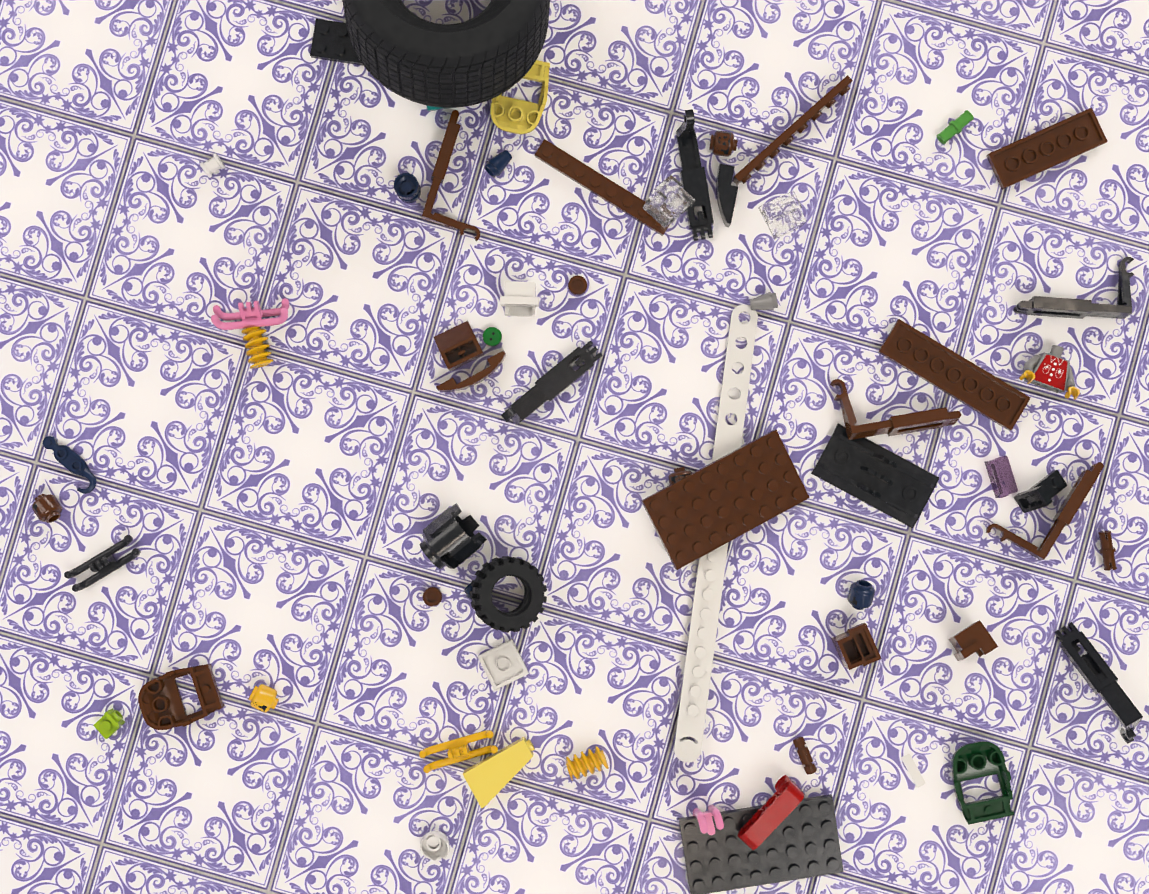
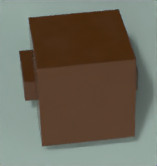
(971, 640)
(856, 647)

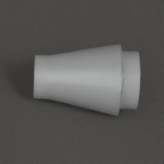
(764, 302)

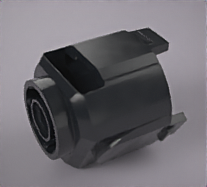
(451, 539)

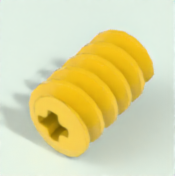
(257, 347)
(585, 763)

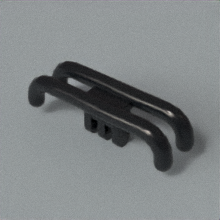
(103, 563)

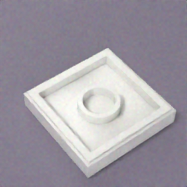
(503, 664)

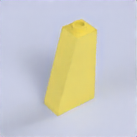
(494, 772)

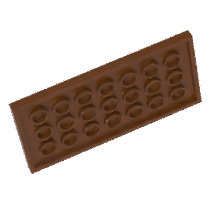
(725, 499)

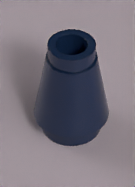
(498, 163)

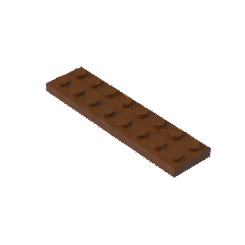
(954, 375)

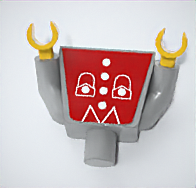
(1051, 372)

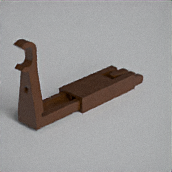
(438, 177)
(896, 424)
(1062, 518)

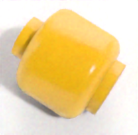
(263, 698)

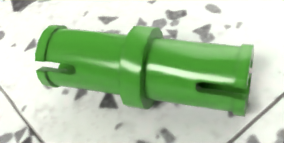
(955, 127)

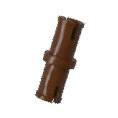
(1107, 550)

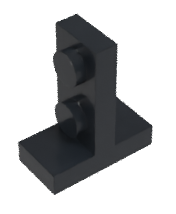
(1041, 493)

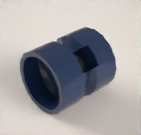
(407, 187)

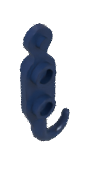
(71, 461)

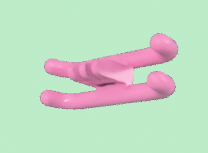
(250, 316)
(705, 819)

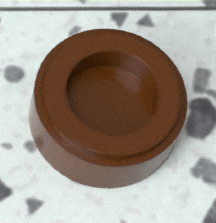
(577, 285)
(432, 596)

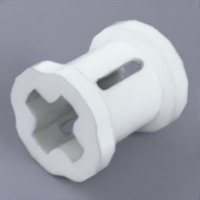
(212, 165)

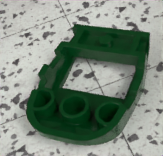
(978, 761)

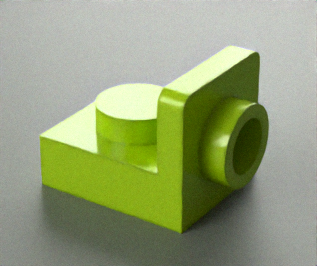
(109, 723)

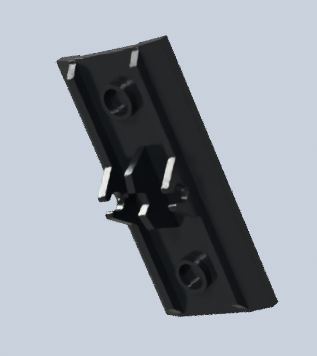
(875, 476)

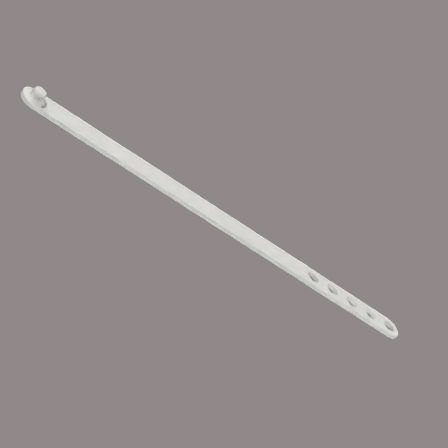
(712, 565)

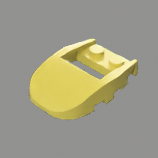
(520, 115)

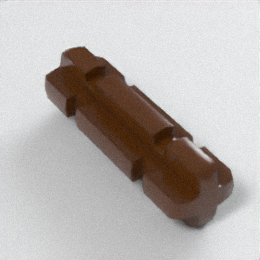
(804, 755)

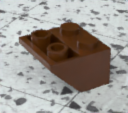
(458, 346)

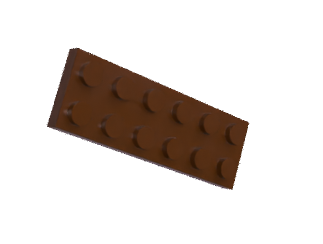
(1046, 148)

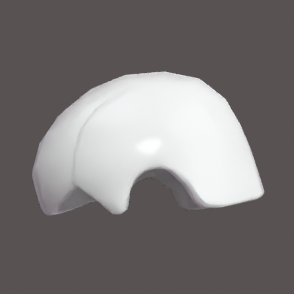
(435, 845)

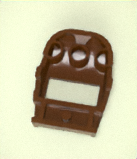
(163, 704)

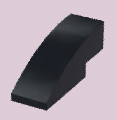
(726, 193)

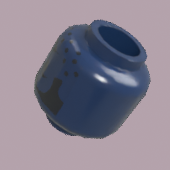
(861, 594)

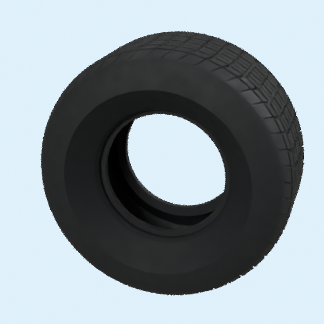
(447, 61)

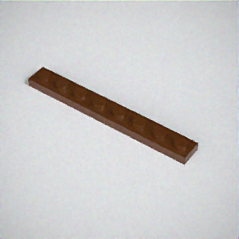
(798, 126)
(597, 184)

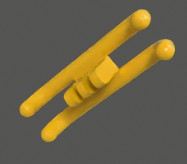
(458, 750)

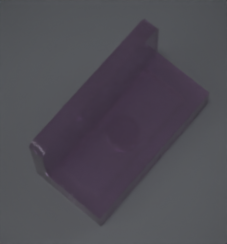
(1001, 476)

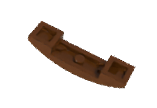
(451, 385)

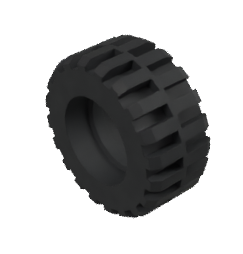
(530, 605)

